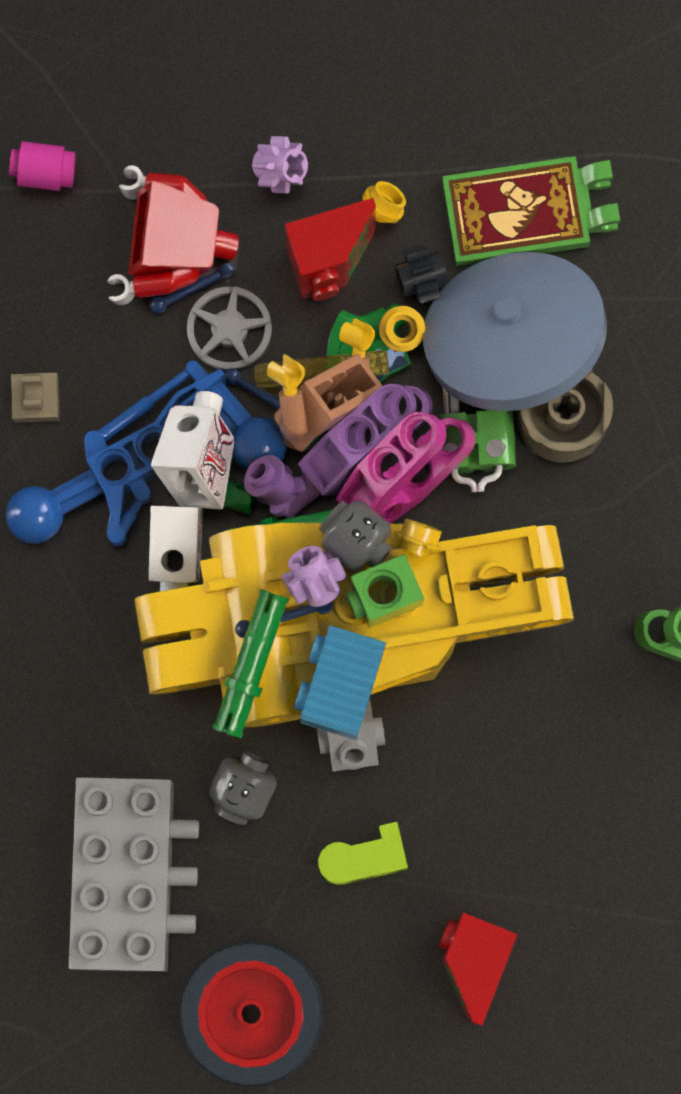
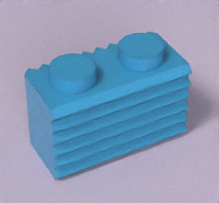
(341, 682)

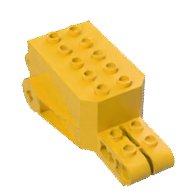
(415, 641)

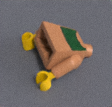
(328, 398)

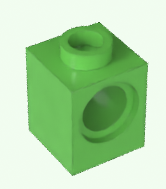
(396, 573)

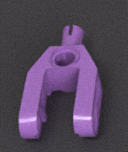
(342, 449)

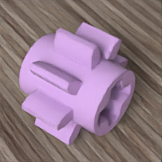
(280, 164)
(313, 576)

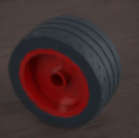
(214, 1020)

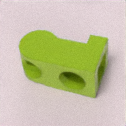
(348, 864)

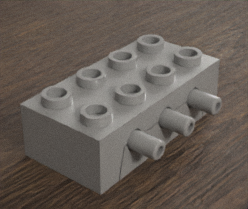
(126, 875)

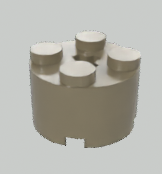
(574, 438)

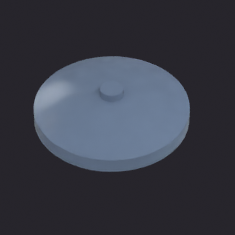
(515, 331)

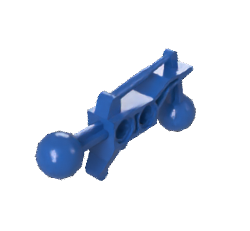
(37, 513)

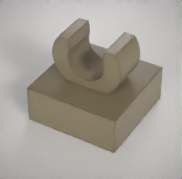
(35, 397)

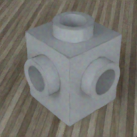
(354, 753)

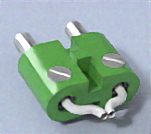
(493, 442)

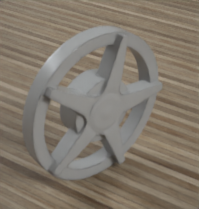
(229, 328)

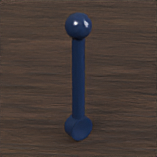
(159, 304)
(234, 377)
(242, 626)

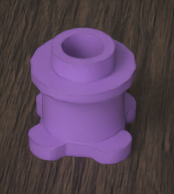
(273, 484)

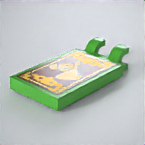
(526, 208)

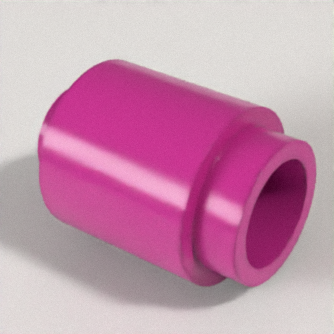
(42, 166)

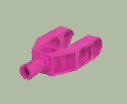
(395, 490)

